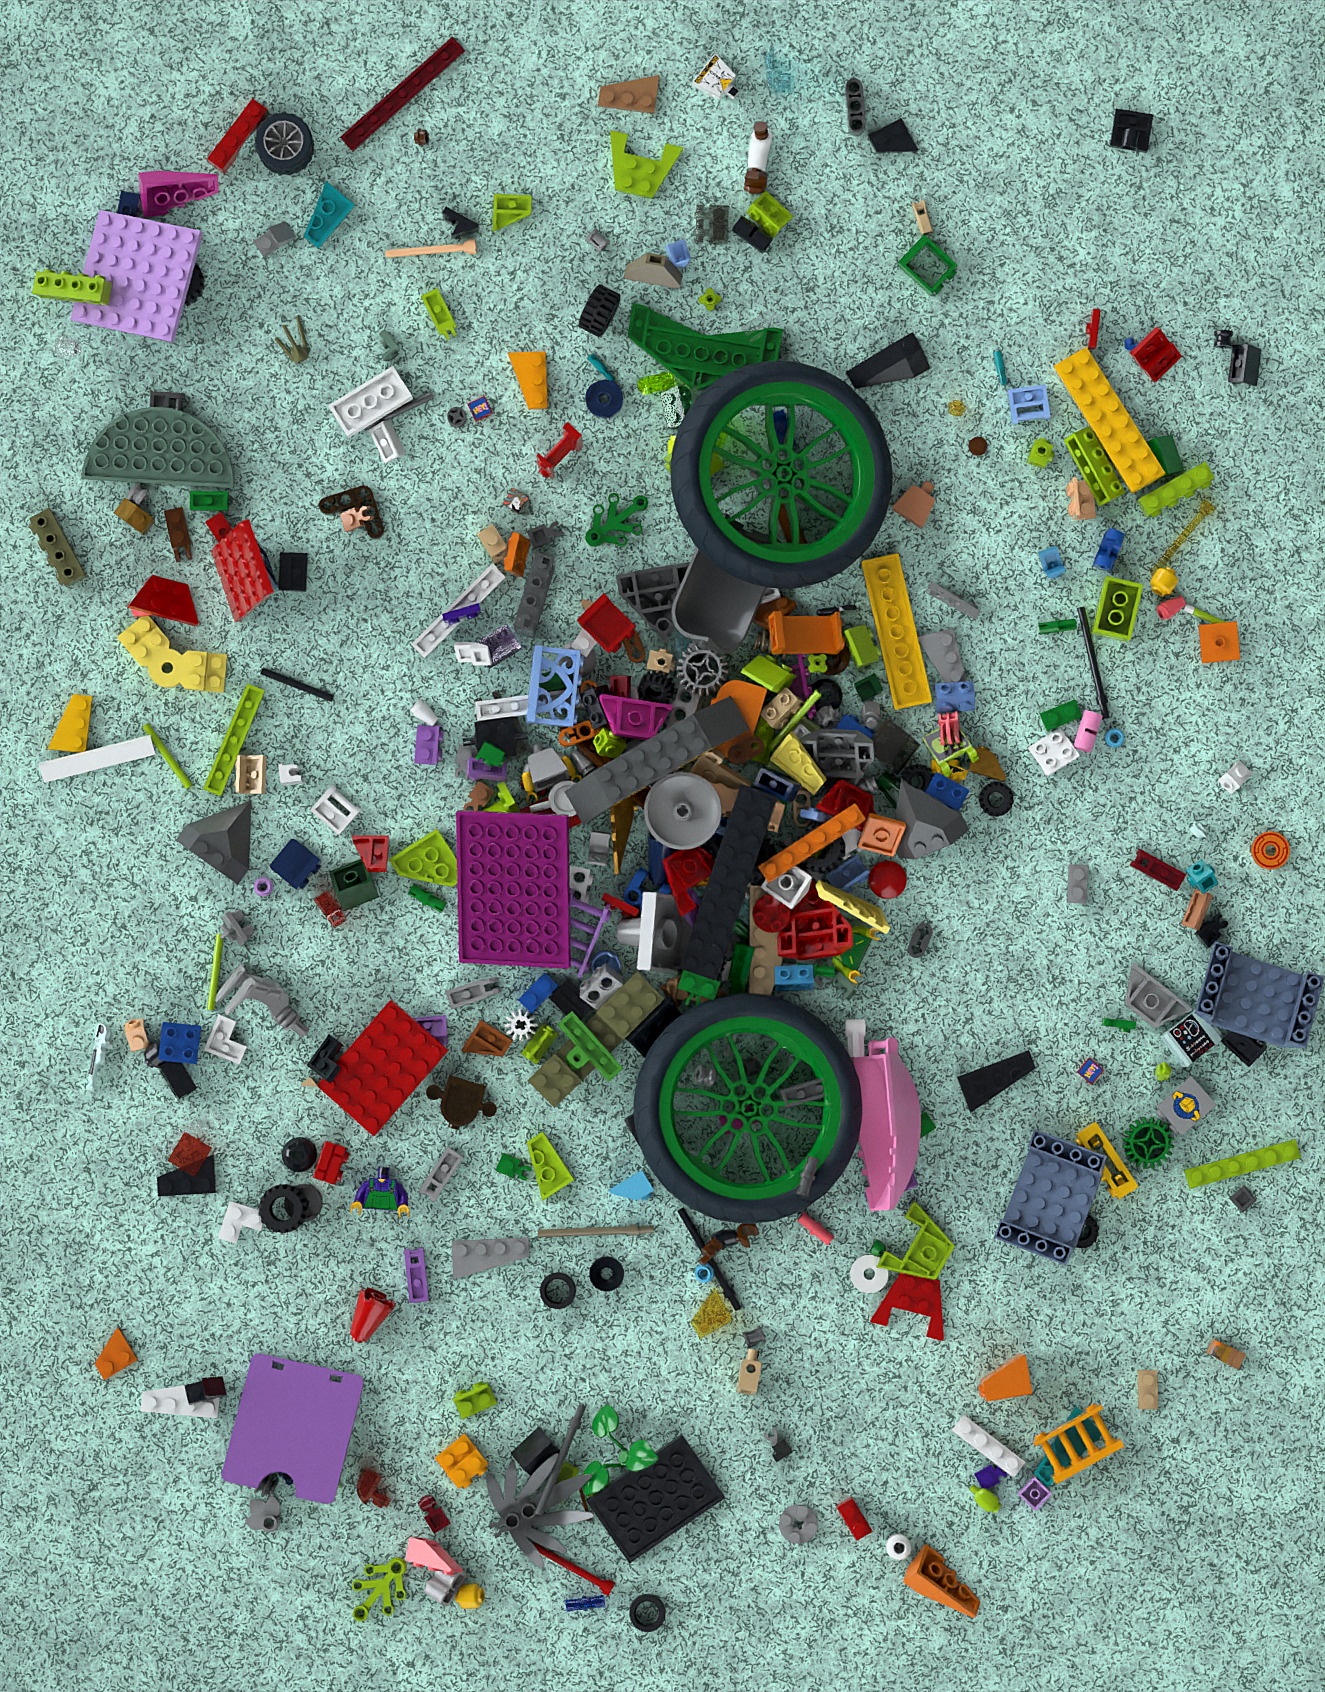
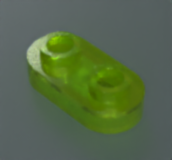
(655, 383)

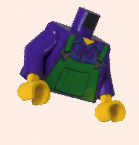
(381, 1194)

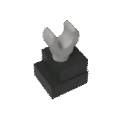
(780, 1447)

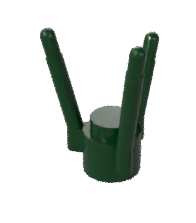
(887, 782)

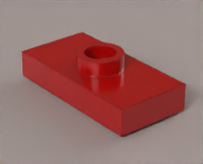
(1092, 328)
(219, 526)

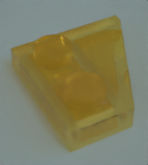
(711, 1315)

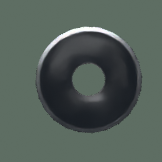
(833, 687)
(308, 1149)
(606, 1284)

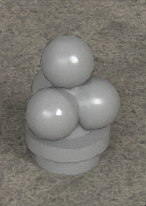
(868, 784)

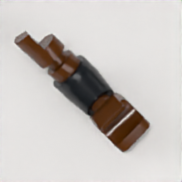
(727, 1238)

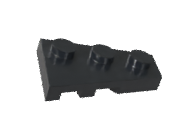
(183, 1183)

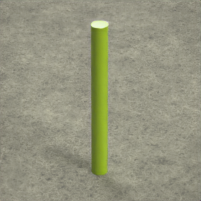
(795, 719)
(167, 756)
(215, 973)

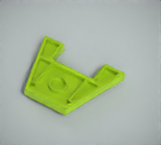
(639, 174)
(927, 1252)

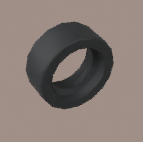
(543, 1293)
(647, 1627)

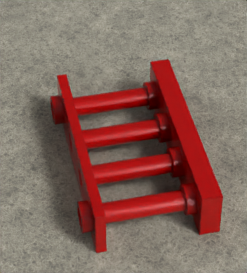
(571, 440)

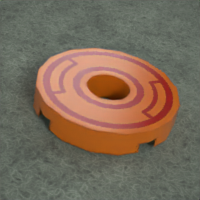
(1281, 854)

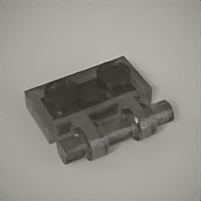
(717, 224)

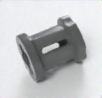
(754, 1336)

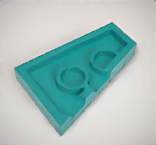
(328, 215)

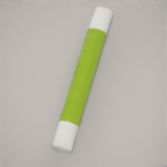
(1201, 614)

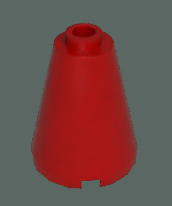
(369, 1313)

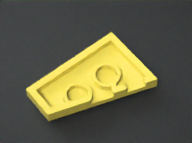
(797, 763)

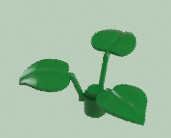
(637, 1458)

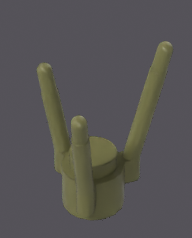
(298, 353)

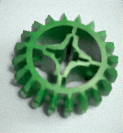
(1147, 1151)

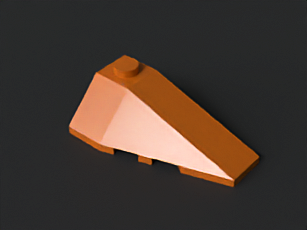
(934, 1580)

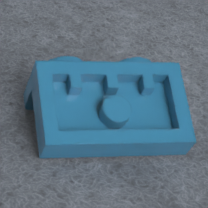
(794, 978)

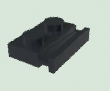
(293, 572)
(568, 999)

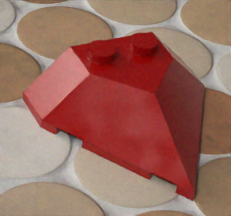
(814, 930)

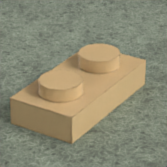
(1147, 1389)

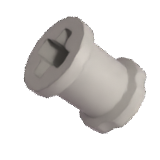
(597, 240)

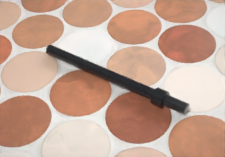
(1101, 698)
(728, 1291)

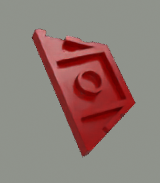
(166, 599)
(843, 796)

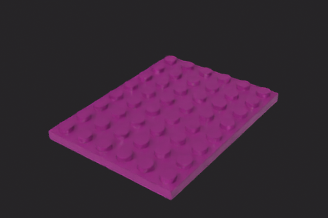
(513, 888)

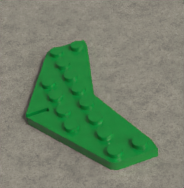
(689, 352)

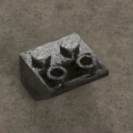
(893, 746)

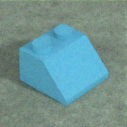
(634, 1187)

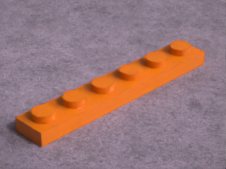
(811, 843)

